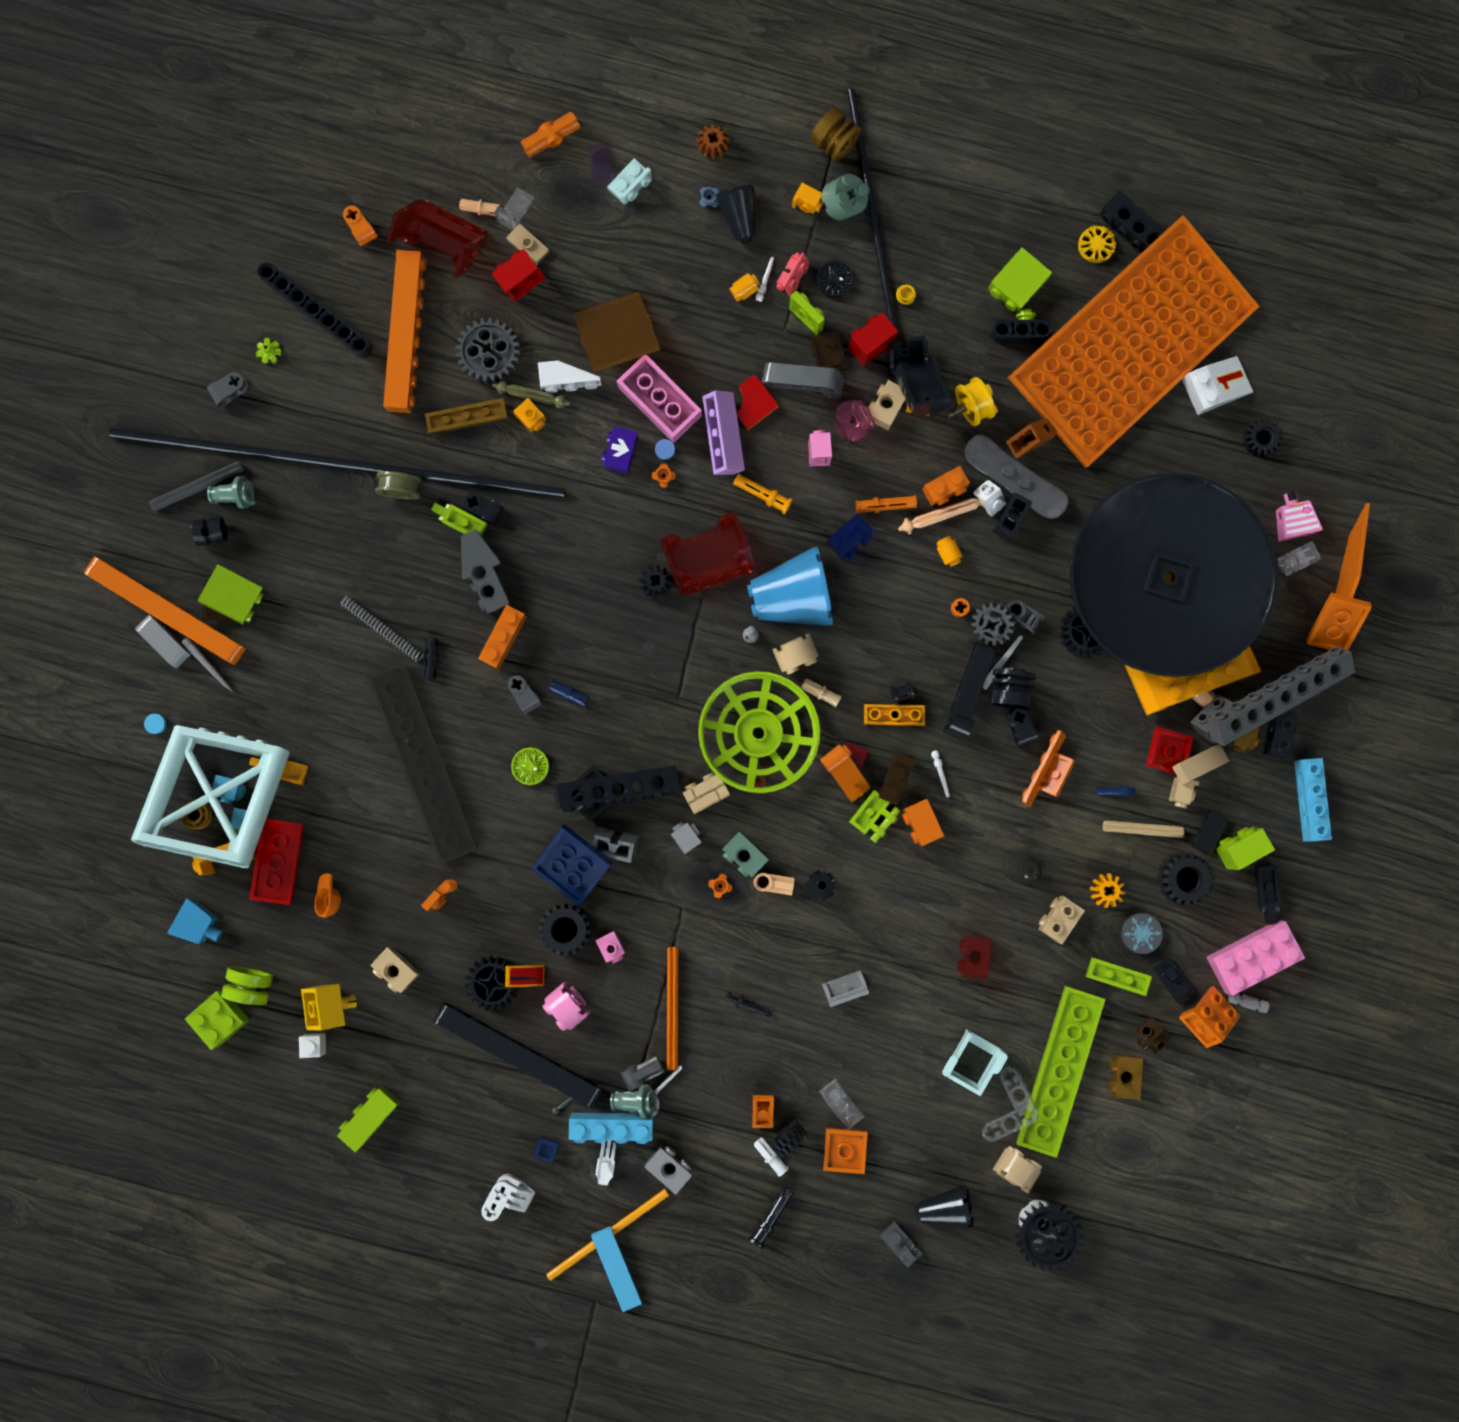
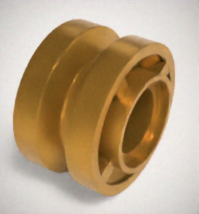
(205, 819)

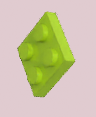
(810, 316)

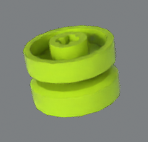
(247, 986)

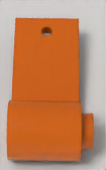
(845, 772)

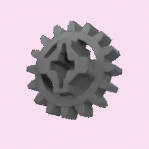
(990, 615)

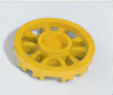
(1097, 244)

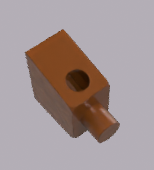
(1039, 434)

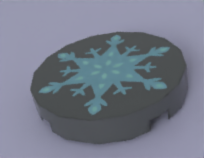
(1141, 933)

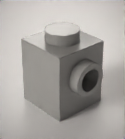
(686, 836)

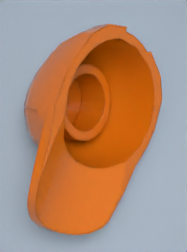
(327, 898)

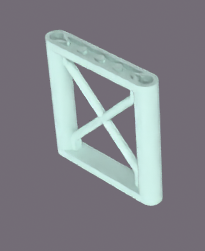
(181, 745)

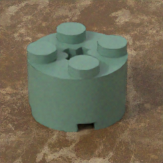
(845, 197)

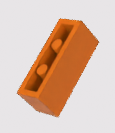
(502, 637)

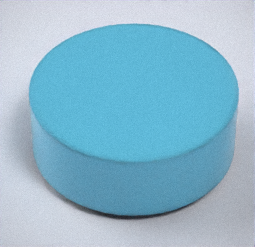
(155, 723)

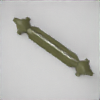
(532, 394)

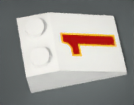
(1216, 384)

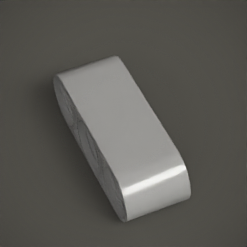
(163, 641)

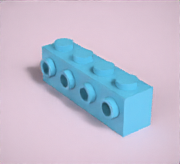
(610, 1126)

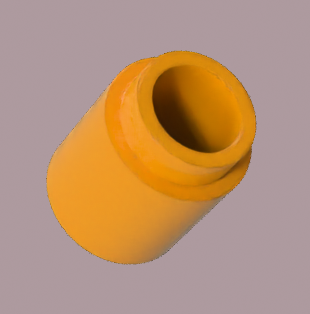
(744, 287)
(949, 551)

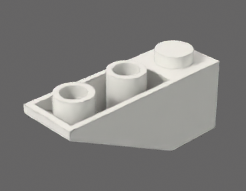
(558, 376)

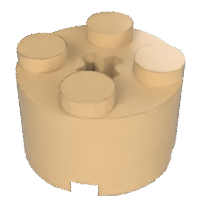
(796, 653)
(1016, 1169)

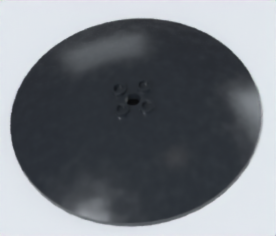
(1218, 564)

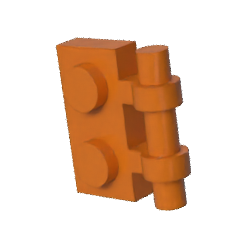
(437, 898)

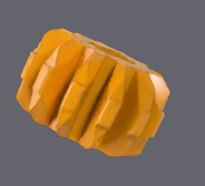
(1115, 890)

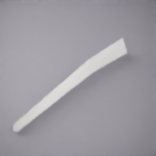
(990, 676)

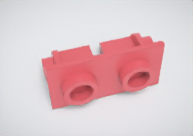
(797, 266)

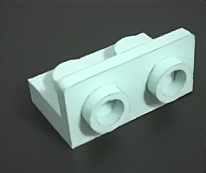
(630, 181)

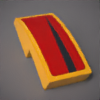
(524, 976)

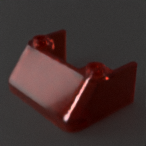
(440, 230)

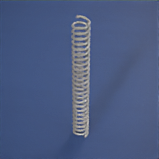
(402, 648)

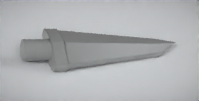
(193, 649)

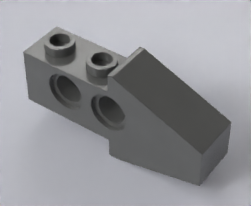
(475, 554)

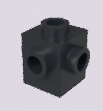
(812, 885)

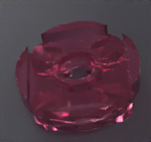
(863, 417)

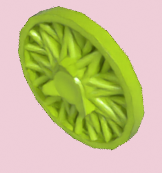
(530, 766)

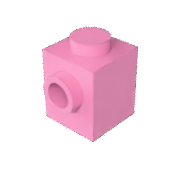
(611, 947)

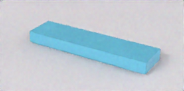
(616, 1269)

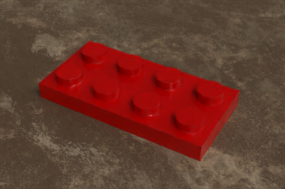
(277, 862)

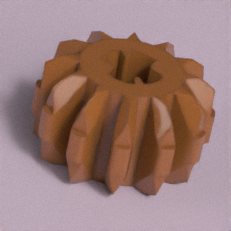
(710, 135)

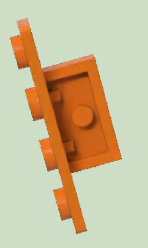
(1051, 772)

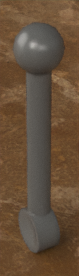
(556, 1110)

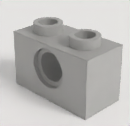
(672, 1180)

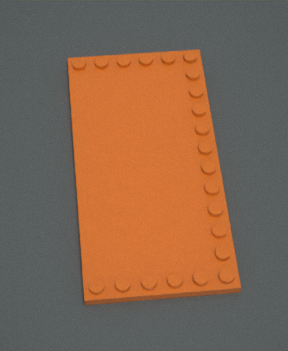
(1133, 341)

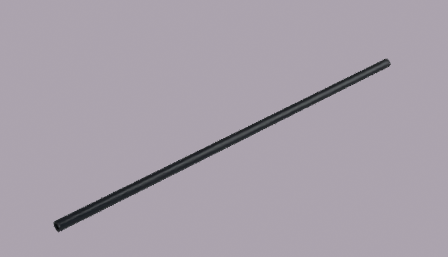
(335, 462)

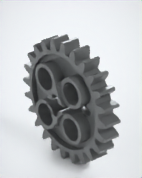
(498, 336)

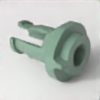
(238, 492)
(640, 1101)

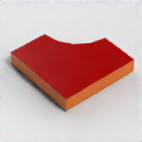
(756, 403)

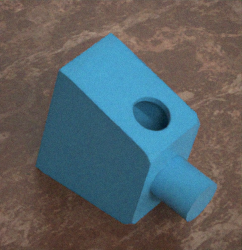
(195, 923)

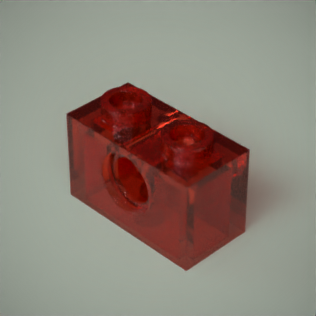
(979, 968)

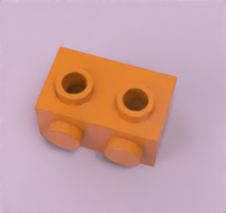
(945, 486)
(923, 823)

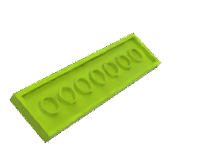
(1061, 1070)

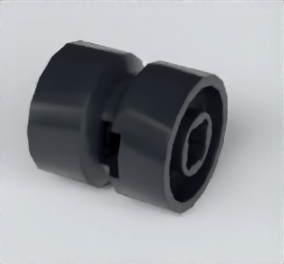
(211, 530)

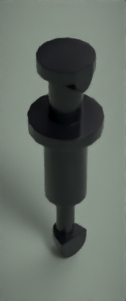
(741, 1002)

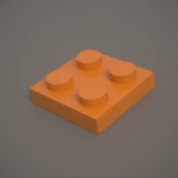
(845, 1150)

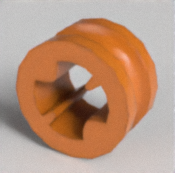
(955, 604)

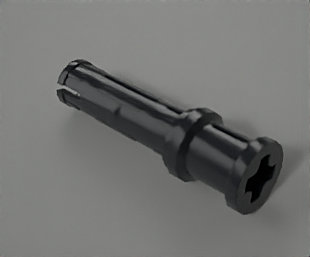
(766, 1226)

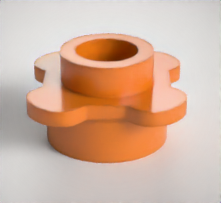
(663, 469)
(726, 887)

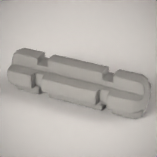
(1249, 1002)

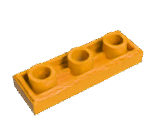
(907, 715)

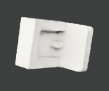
(991, 497)

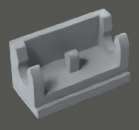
(845, 988)

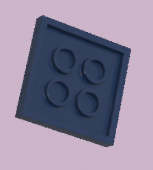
(571, 865)

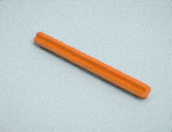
(672, 1008)

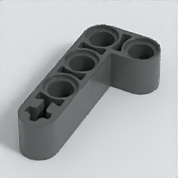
(806, 378)

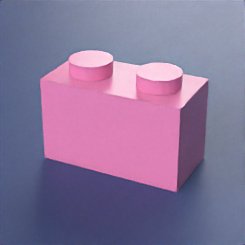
(819, 448)

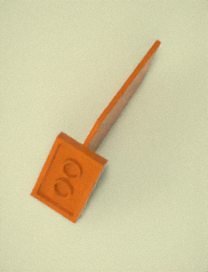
(1342, 613)

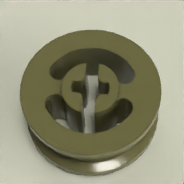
(398, 485)

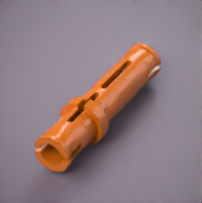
(885, 504)

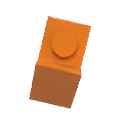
(763, 1111)

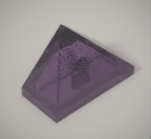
(601, 164)

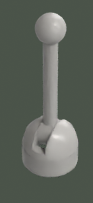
(751, 633)

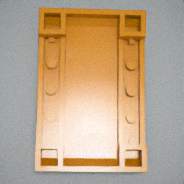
(1161, 692)

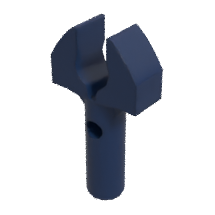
(1123, 791)

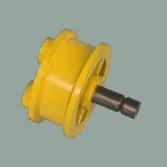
(974, 402)

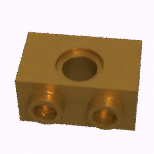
(1132, 1087)

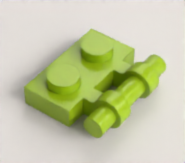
(870, 812)

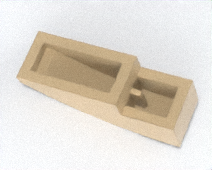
(1200, 764)

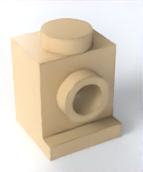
(1182, 794)

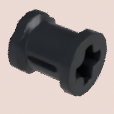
(902, 693)

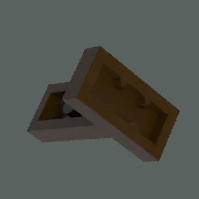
(896, 777)

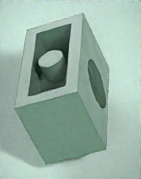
(756, 858)

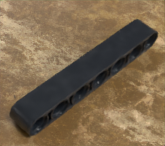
(306, 305)

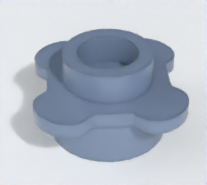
(708, 191)

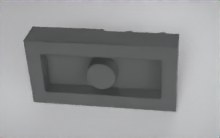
(901, 1244)

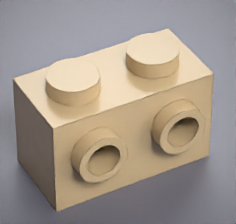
(1060, 919)

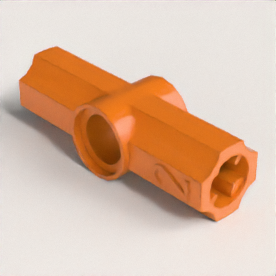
(550, 134)

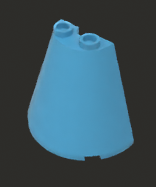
(793, 592)

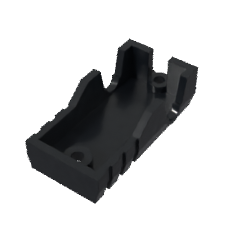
(917, 377)

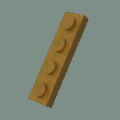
(466, 416)

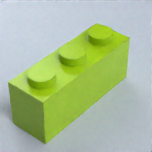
(368, 1118)

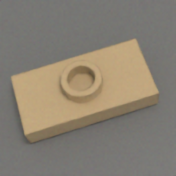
(523, 239)

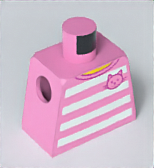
(1296, 518)

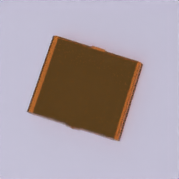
(616, 332)

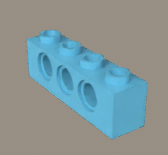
(1313, 800)

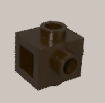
(1152, 1035)

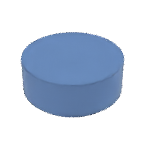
(664, 449)

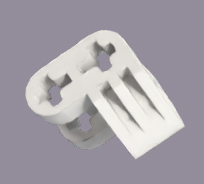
(516, 1197)

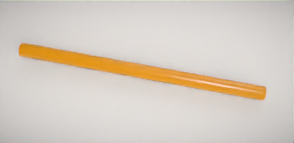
(615, 1228)

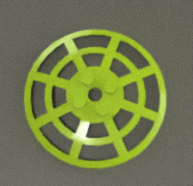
(768, 723)

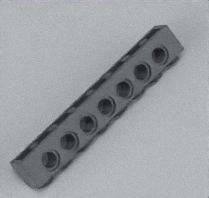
(1280, 695)

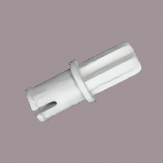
(770, 1156)

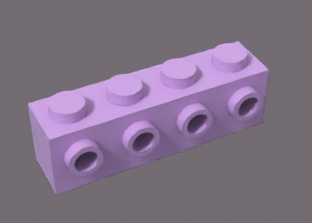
(723, 433)

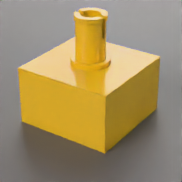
(325, 1006)

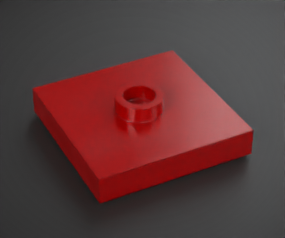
(1168, 749)

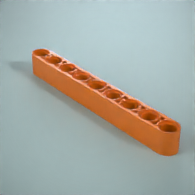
(164, 610)

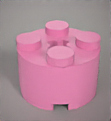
(566, 1006)

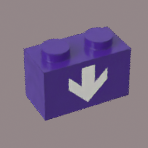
(620, 450)

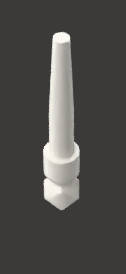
(762, 288)
(938, 763)

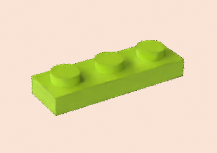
(1118, 976)

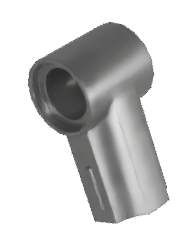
(638, 1074)

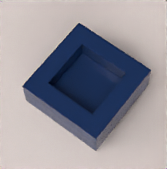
(546, 1149)

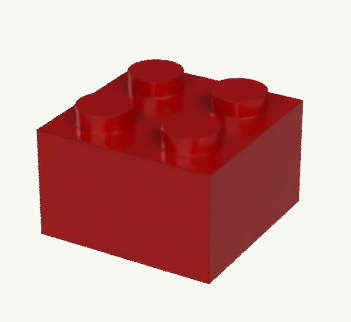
(518, 275)
(872, 339)

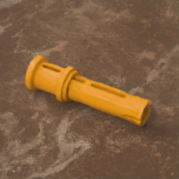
(741, 481)

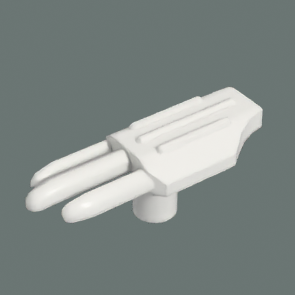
(605, 1164)

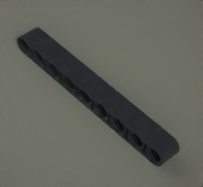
(518, 1055)

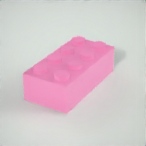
(659, 398)
(1255, 957)

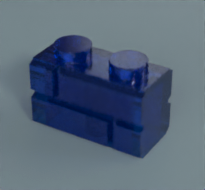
(850, 536)

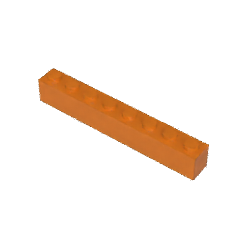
(404, 331)

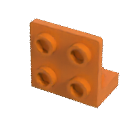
(1211, 1018)

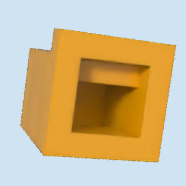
(808, 199)

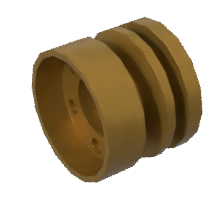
(833, 133)

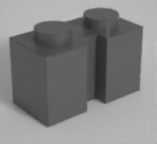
(614, 846)

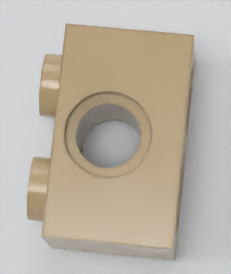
(885, 416)
(406, 974)

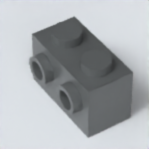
(1199, 722)

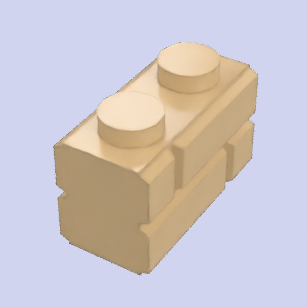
(706, 793)

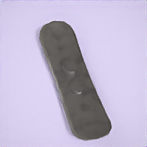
(1015, 477)

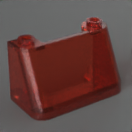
(709, 556)

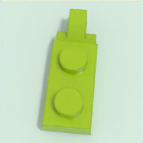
(459, 519)

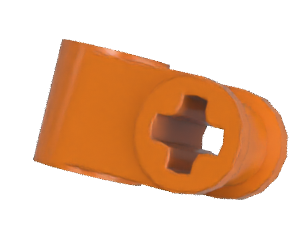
(360, 226)

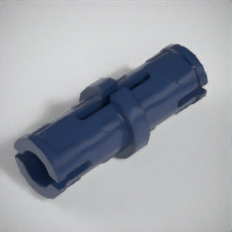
(568, 693)

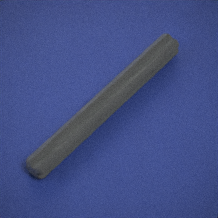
(196, 486)

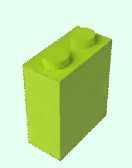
(1019, 281)
(231, 595)

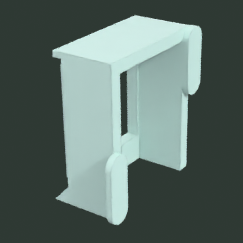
(994, 1066)

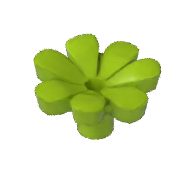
(268, 351)

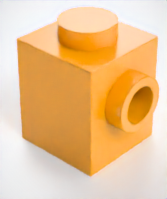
(530, 416)

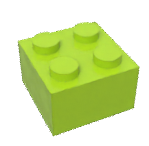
(1244, 848)
(216, 1020)

